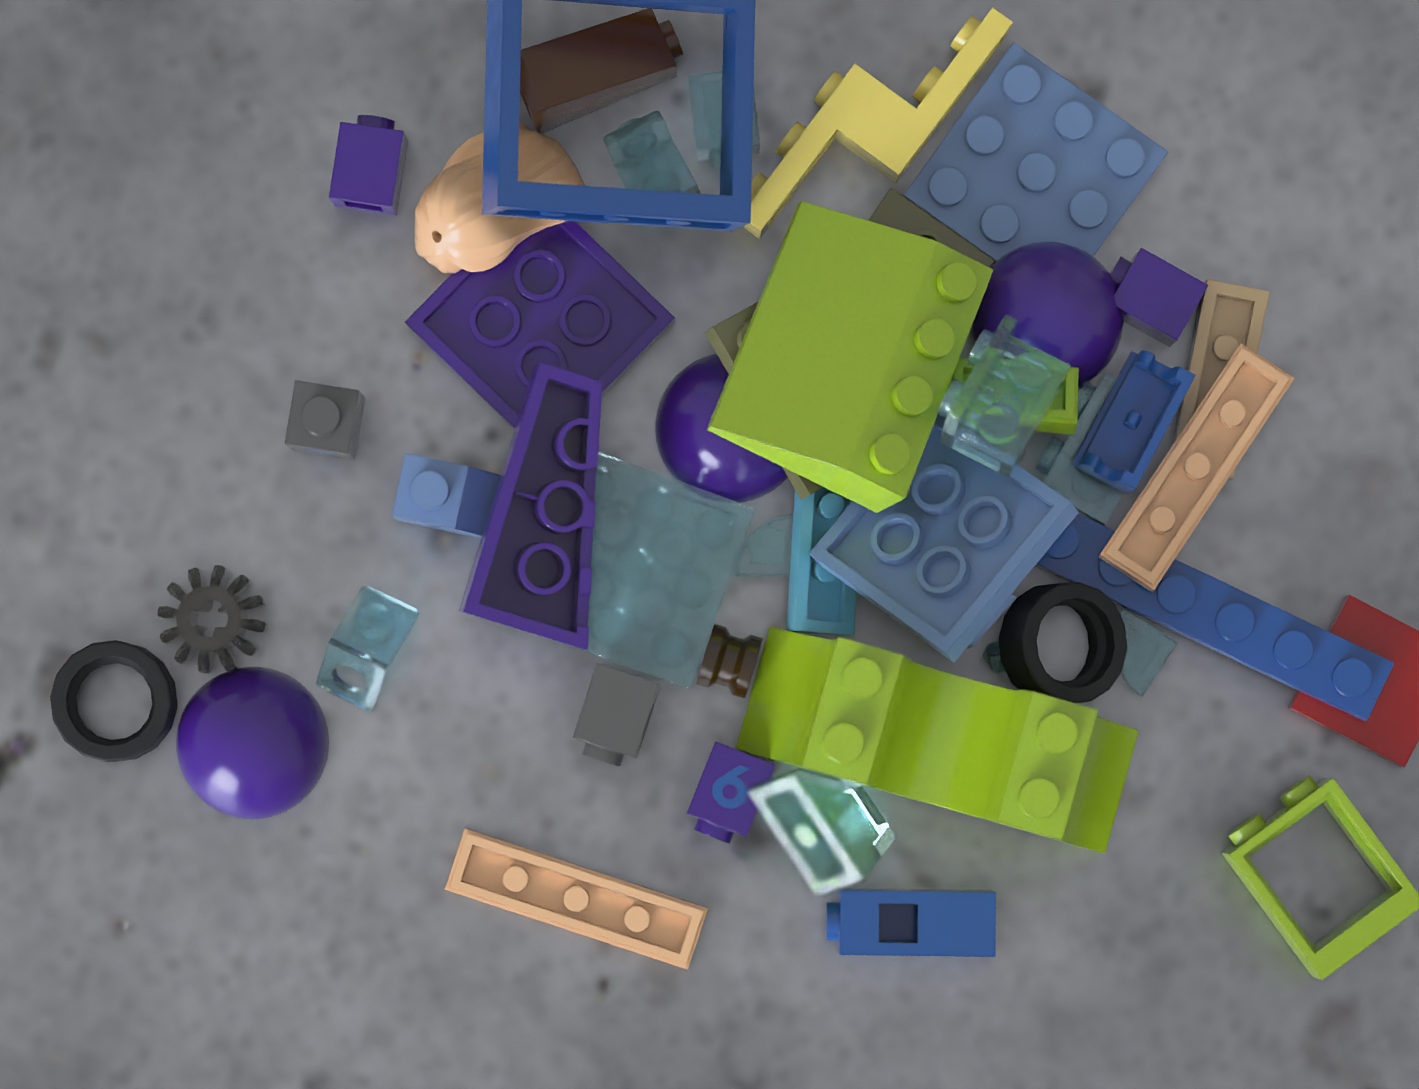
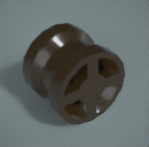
(729, 661)

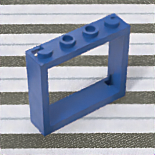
(513, 198)

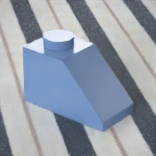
(444, 495)

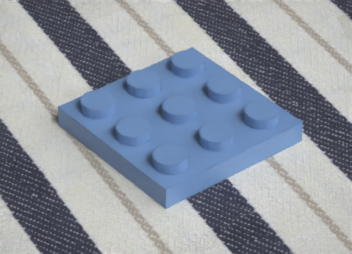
(1034, 163)
(949, 547)

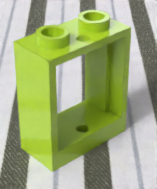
(1361, 928)

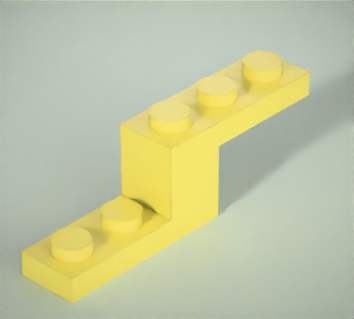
(874, 119)

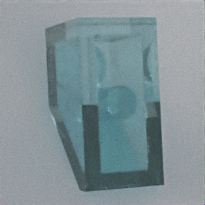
(824, 826)

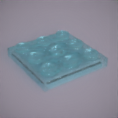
(658, 568)

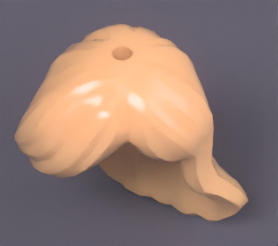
(449, 213)

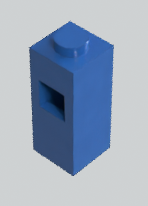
(913, 922)

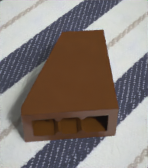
(596, 67)

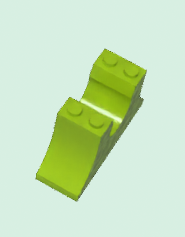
(938, 737)

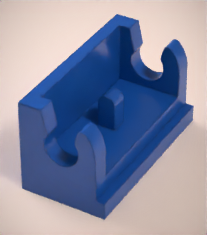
(1132, 421)

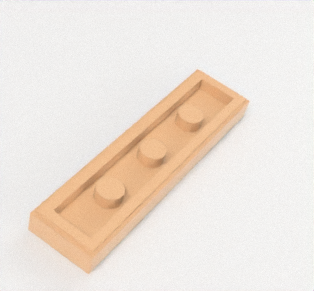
(1196, 467)
(576, 898)

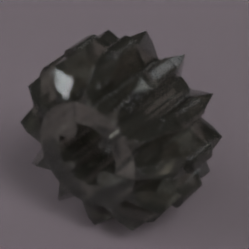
(202, 600)

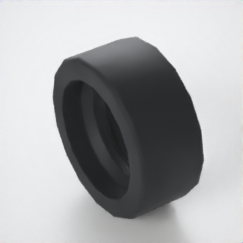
(1105, 640)
(65, 706)

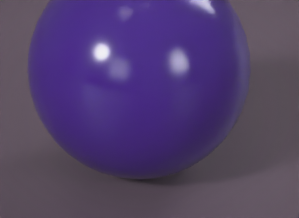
(1060, 304)
(699, 455)
(252, 742)

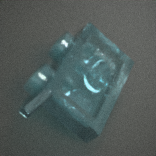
(1001, 400)

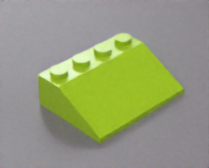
(850, 353)

